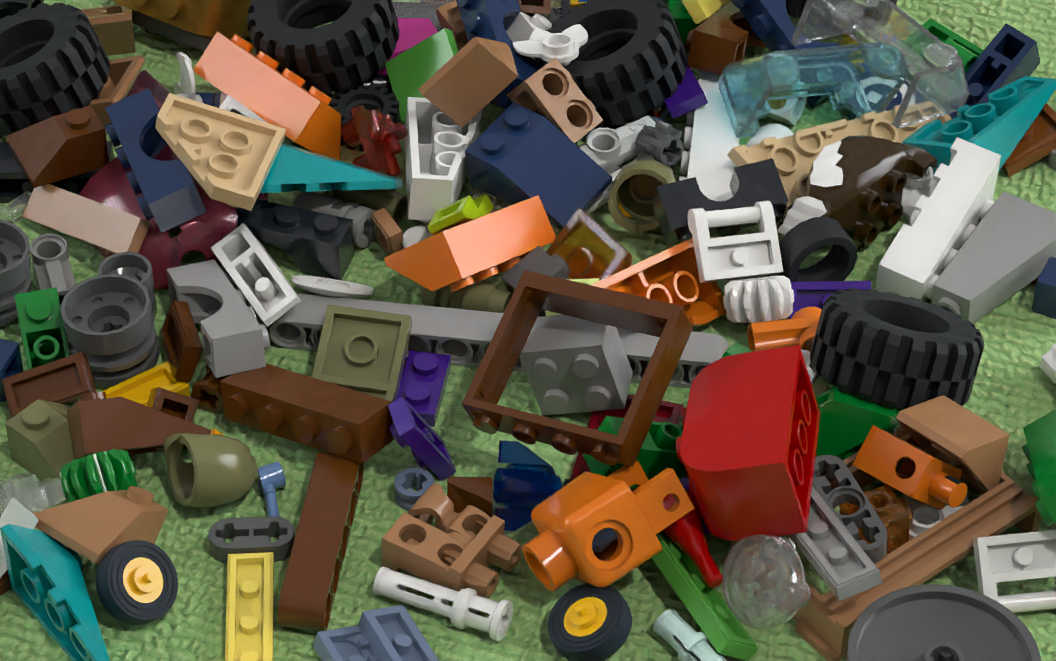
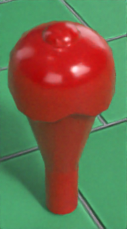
(691, 539)

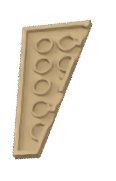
(797, 152)

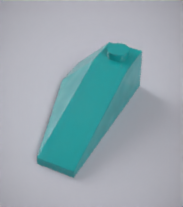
(991, 125)
(309, 172)
(53, 589)

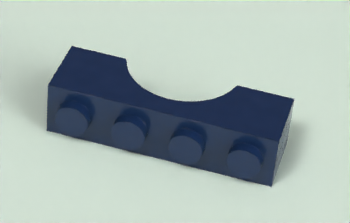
(490, 21)
(775, 29)
(165, 185)

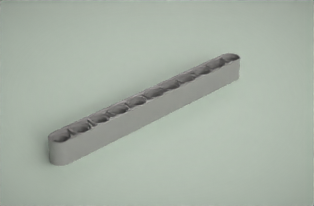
(469, 332)

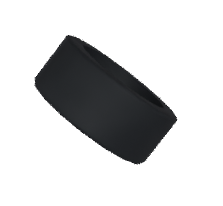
(807, 238)

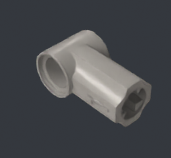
(52, 264)

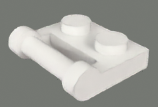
(739, 254)
(1013, 559)

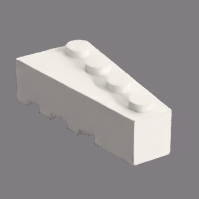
(435, 157)
(940, 222)

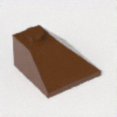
(61, 146)

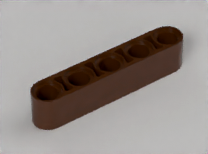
(320, 543)

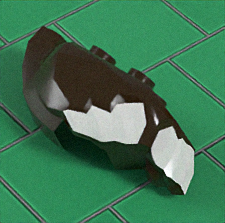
(859, 185)

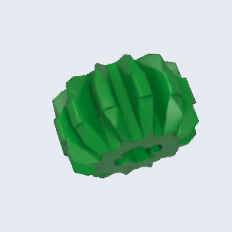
(97, 474)

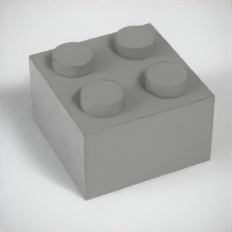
(576, 365)

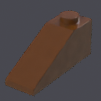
(122, 424)

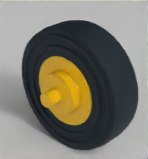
(136, 582)
(589, 623)

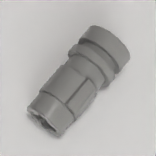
(362, 222)

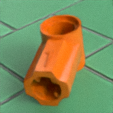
(785, 333)

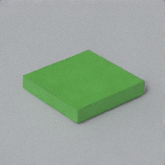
(419, 63)

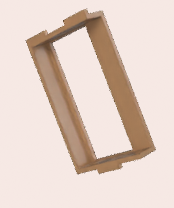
(827, 621)

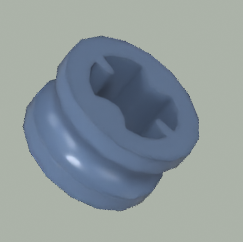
(411, 478)

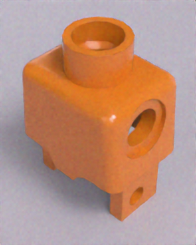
(596, 502)

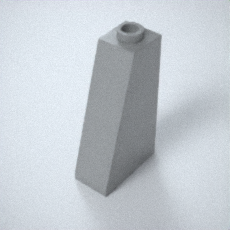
(997, 258)

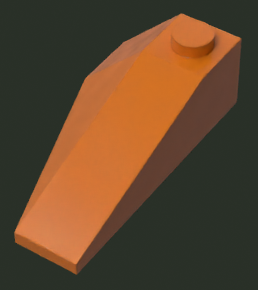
(671, 279)

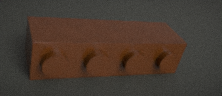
(308, 411)

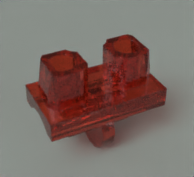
(378, 137)

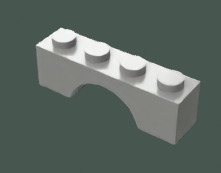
(229, 328)

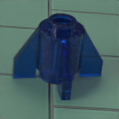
(521, 483)

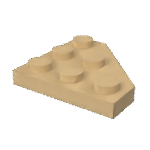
(220, 148)

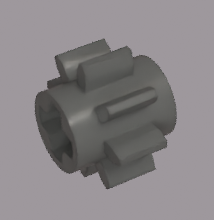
(659, 143)

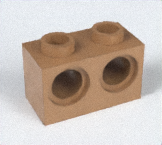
(559, 102)

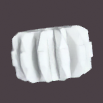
(758, 299)

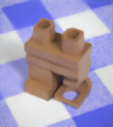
(453, 551)

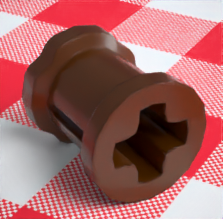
(209, 392)

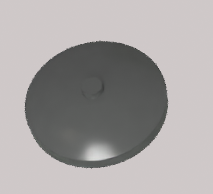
(939, 625)

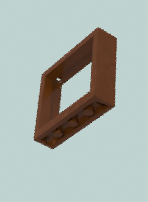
(594, 304)

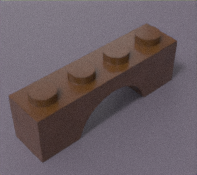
(720, 40)

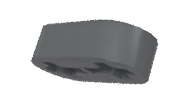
(251, 536)

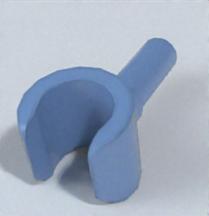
(271, 478)

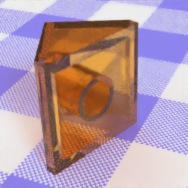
(589, 249)

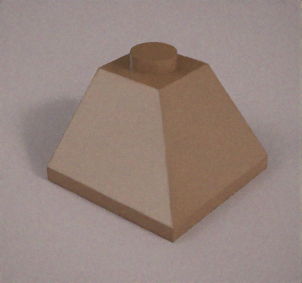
(104, 521)

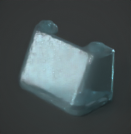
(852, 75)

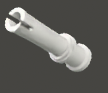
(462, 612)

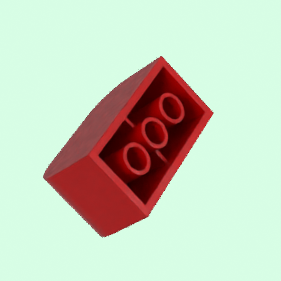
(752, 443)

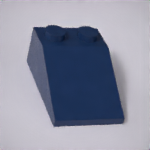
(530, 157)

